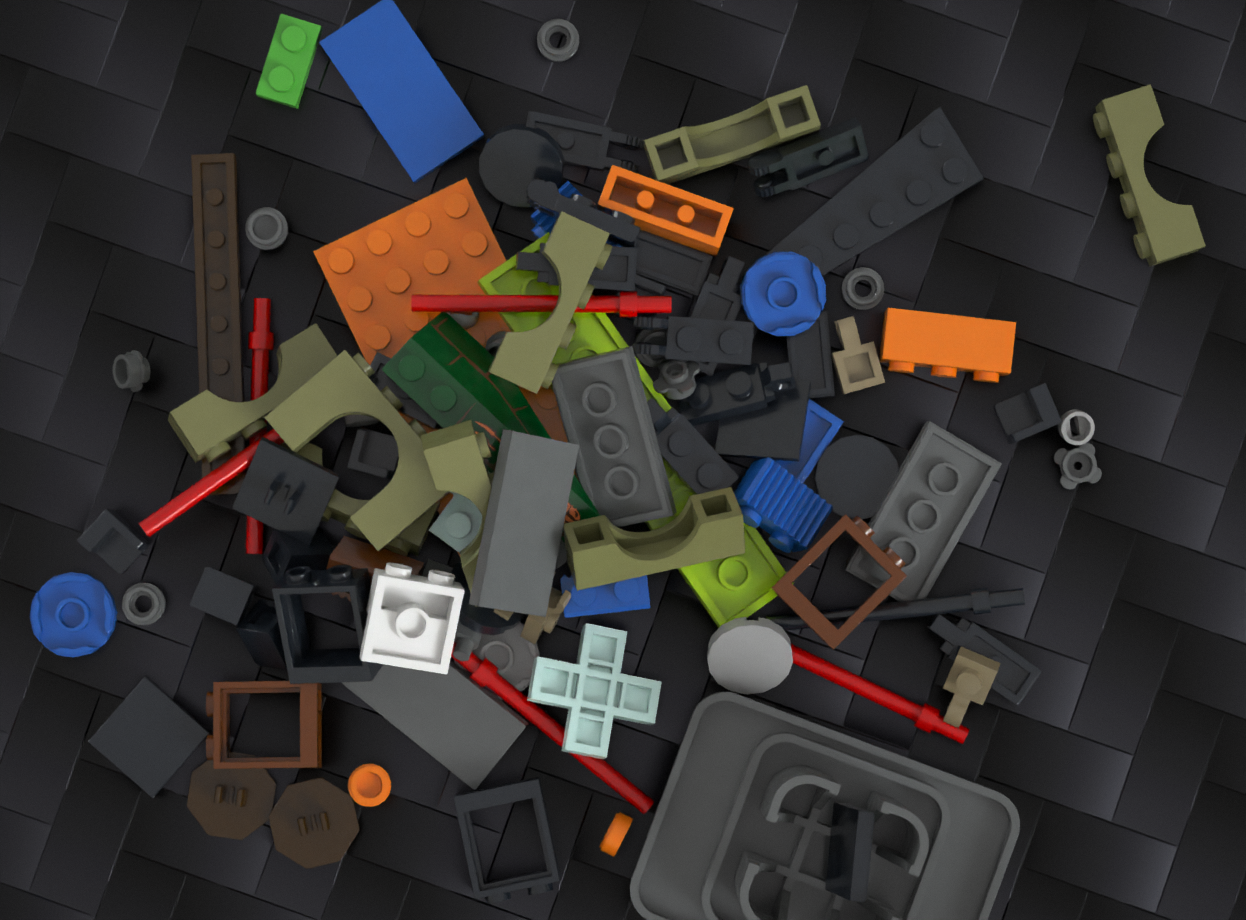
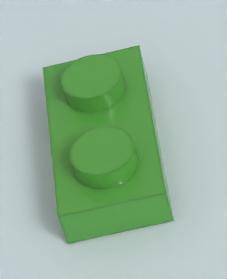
(289, 61)

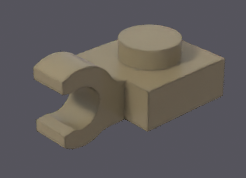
(856, 364)
(536, 624)
(969, 681)

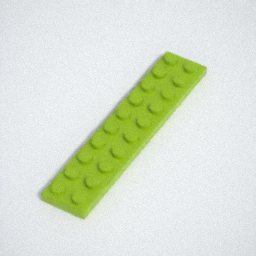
(724, 586)

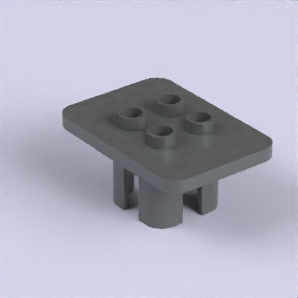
(753, 815)

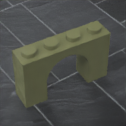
(346, 390)

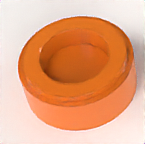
(369, 785)
(615, 833)

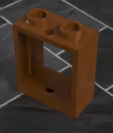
(886, 559)
(310, 725)

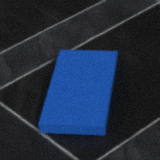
(402, 89)

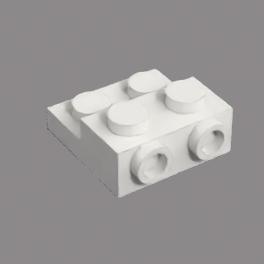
(411, 618)

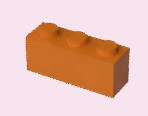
(666, 210)
(947, 344)

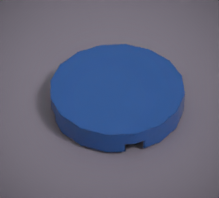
(783, 293)
(73, 614)

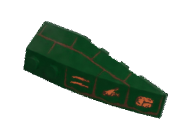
(451, 382)

